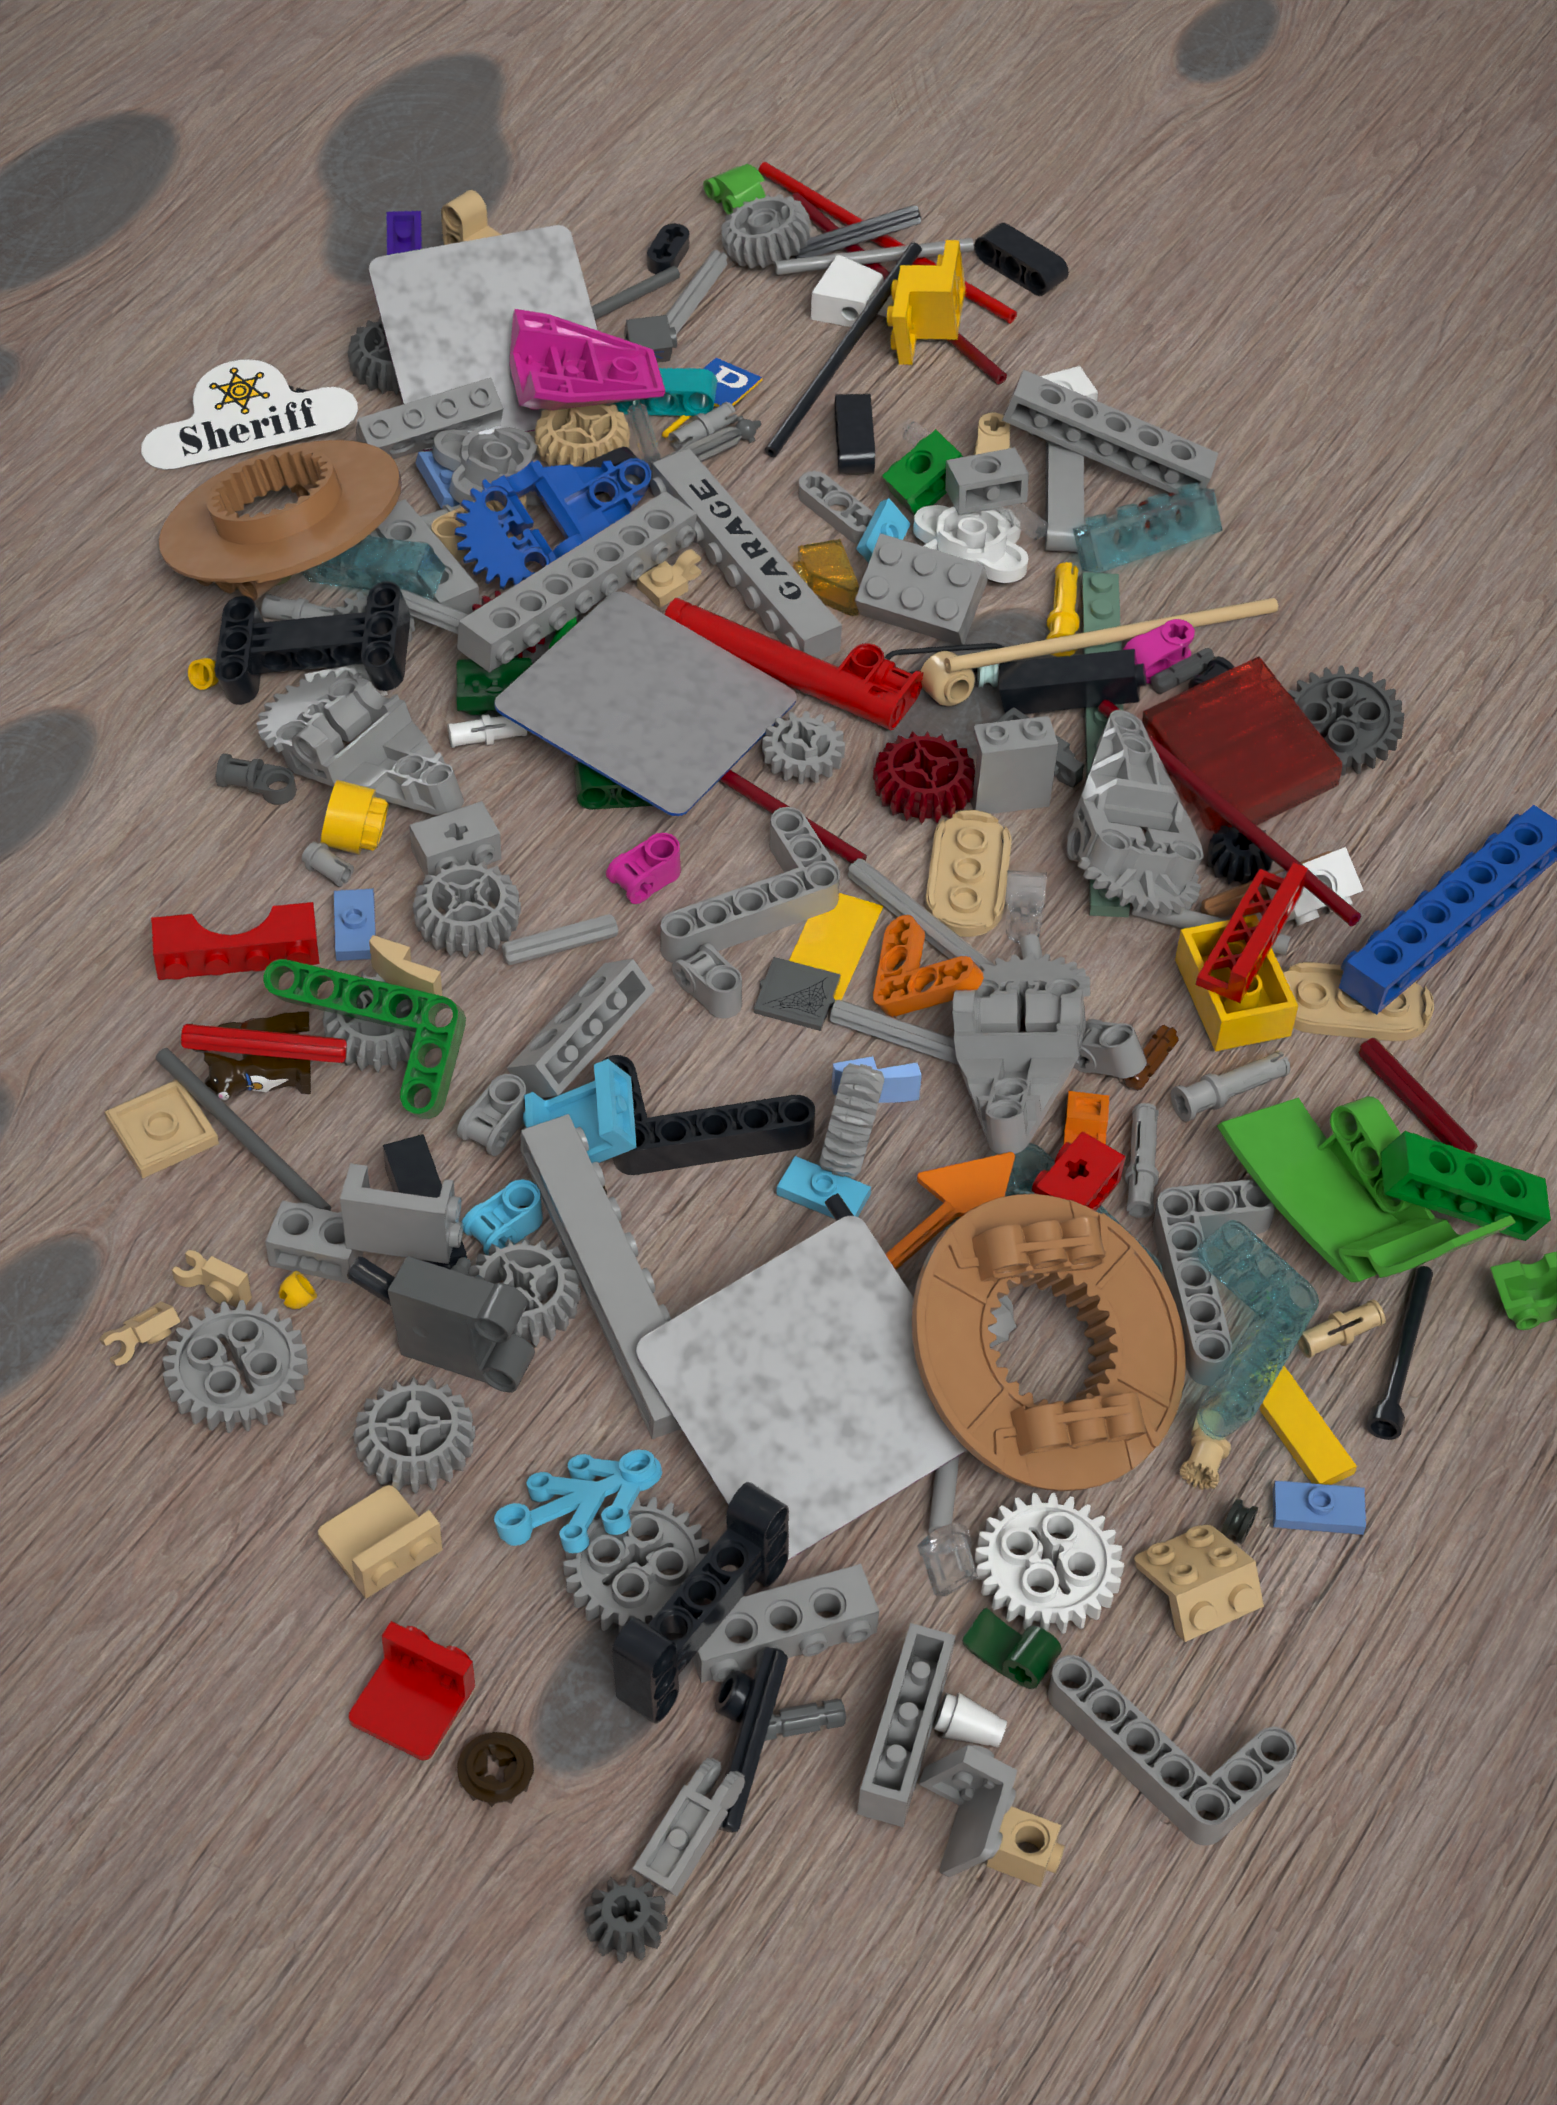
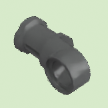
(256, 777)

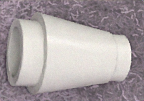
(968, 1722)

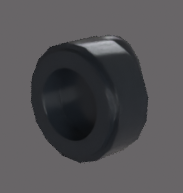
(733, 1695)

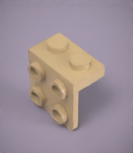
(380, 1539)
(1205, 1579)

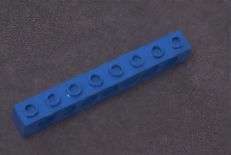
(1451, 910)

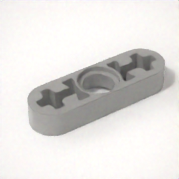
(833, 494)

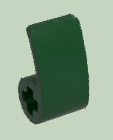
(1016, 1656)

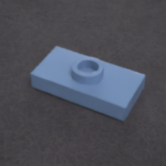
(354, 923)
(1319, 1507)

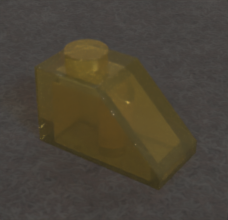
(829, 574)

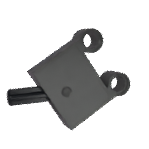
(453, 1319)

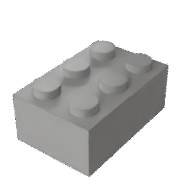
(921, 589)

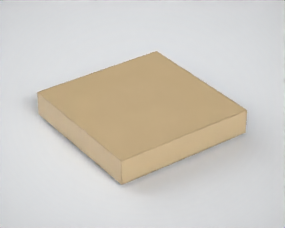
(161, 1128)

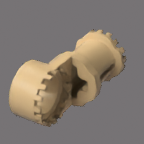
(1204, 1459)

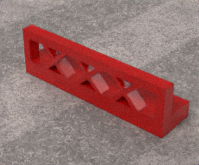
(1258, 938)

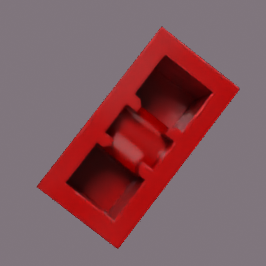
(1082, 1172)

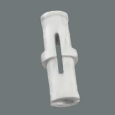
(465, 732)

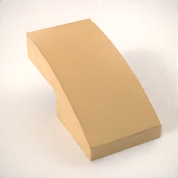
(394, 965)

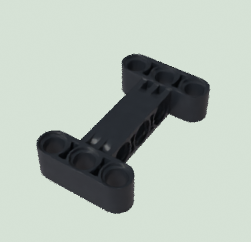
(368, 638)
(648, 1661)

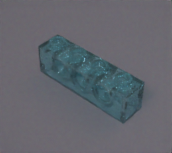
(1197, 520)
(378, 560)

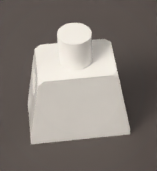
(845, 292)

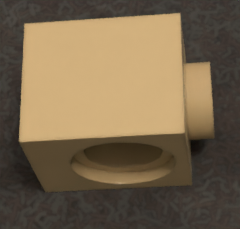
(1025, 1827)

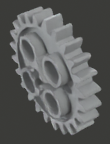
(197, 1382)
(636, 1564)

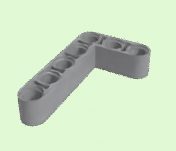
(799, 893)
(1185, 1230)
(1166, 1758)

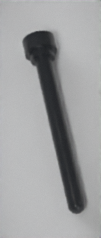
(1386, 1416)

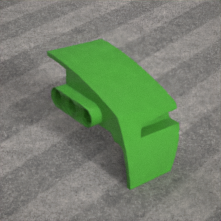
(1336, 1187)

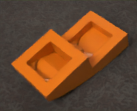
(1086, 1113)

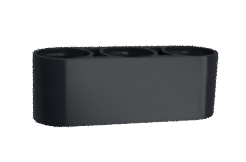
(1021, 259)
(854, 434)

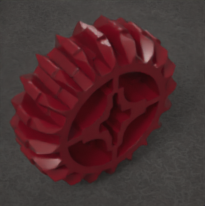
(924, 777)

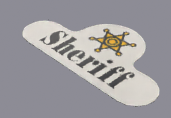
(243, 410)

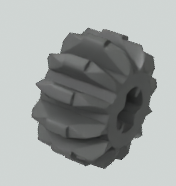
(614, 1931)

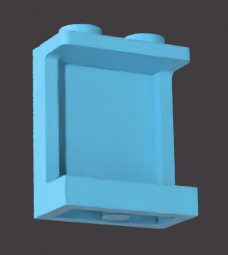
(599, 1108)

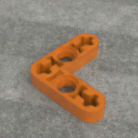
(900, 990)

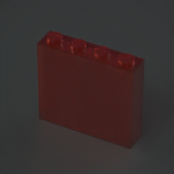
(1245, 743)

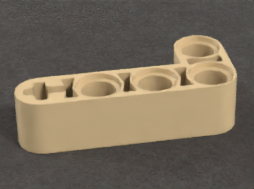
(465, 219)

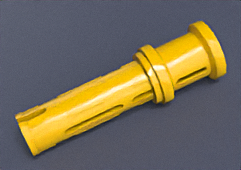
(1063, 618)

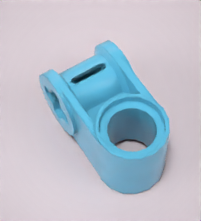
(502, 1219)

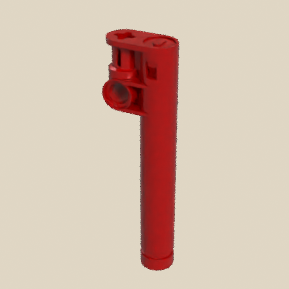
(861, 685)

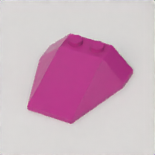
(575, 366)

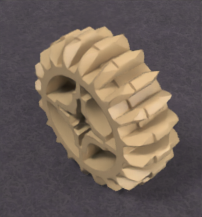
(580, 434)

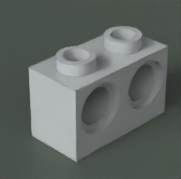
(314, 1249)

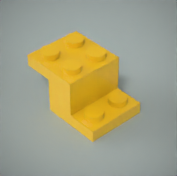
(927, 302)

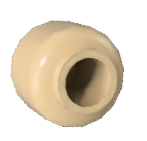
(946, 687)

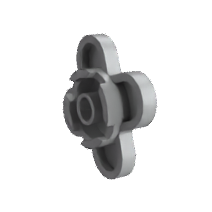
(483, 457)

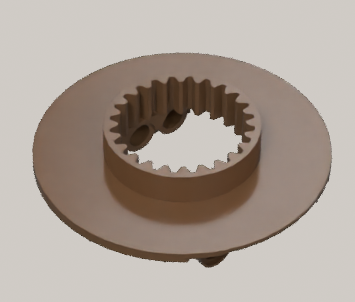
(341, 496)
(1128, 1316)

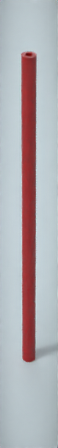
(886, 241)

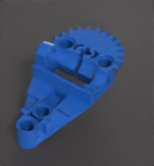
(570, 501)

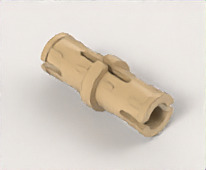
(1365, 1318)

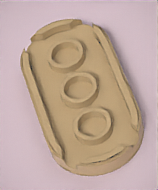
(969, 872)
(1331, 1011)

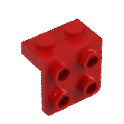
(414, 1692)

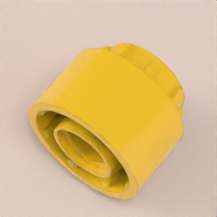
(354, 818)

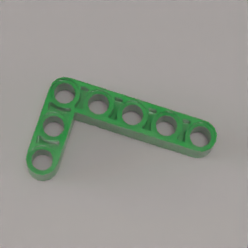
(383, 1011)

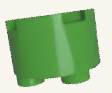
(735, 187)
(1528, 1290)

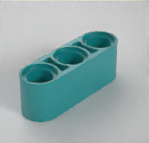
(686, 393)

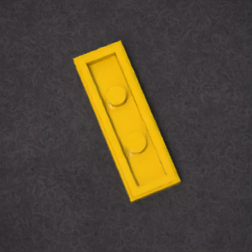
(1305, 1432)

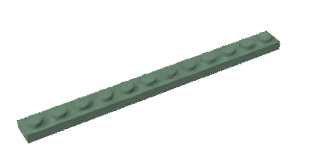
(1100, 611)

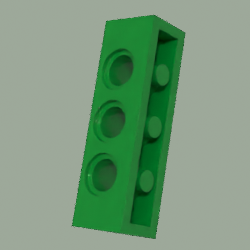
(1464, 1185)

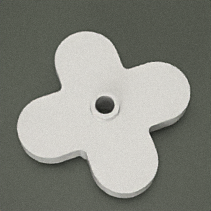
(974, 536)

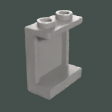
(1014, 765)
(399, 1221)

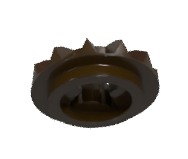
(504, 1750)

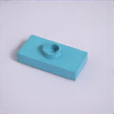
(887, 521)
(812, 1186)

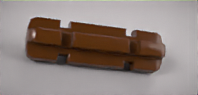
(1155, 1052)

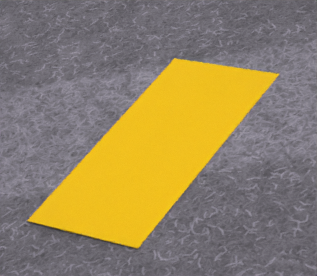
(837, 938)

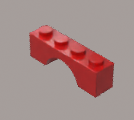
(189, 950)

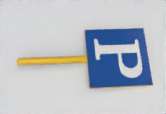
(731, 387)

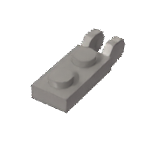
(689, 1827)

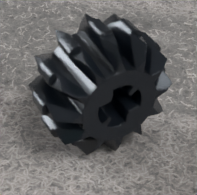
(1235, 856)

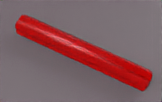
(264, 1043)

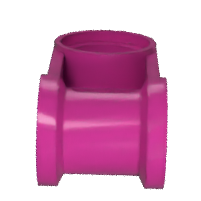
(1163, 646)
(647, 867)

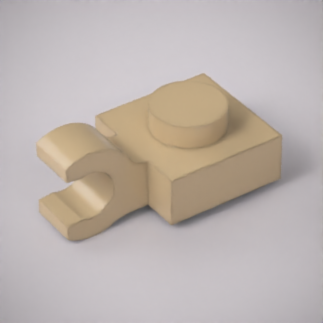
(667, 581)
(220, 1279)
(147, 1326)

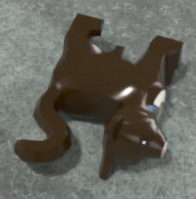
(259, 1072)

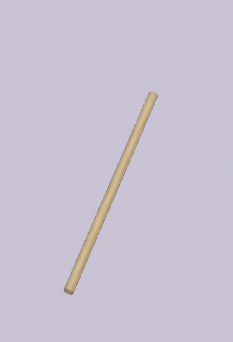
(1104, 636)

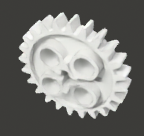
(1084, 1549)

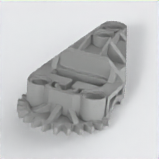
(386, 757)
(1120, 798)
(1011, 1071)

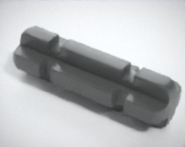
(1182, 671)
(807, 1718)

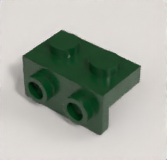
(479, 688)

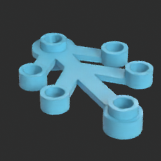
(629, 1476)

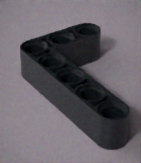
(713, 1132)

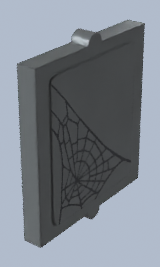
(797, 993)

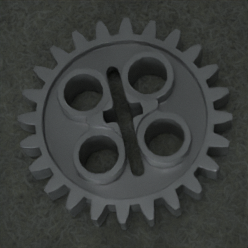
(1347, 717)

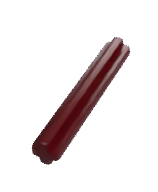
(1415, 1096)

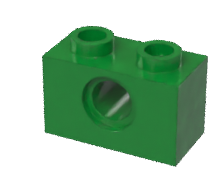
(906, 476)

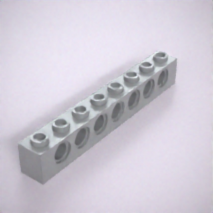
(576, 581)

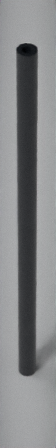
(839, 354)

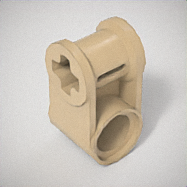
(992, 434)

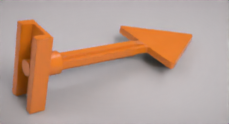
(961, 1190)

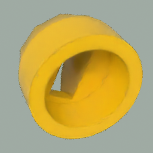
(200, 671)
(296, 1291)

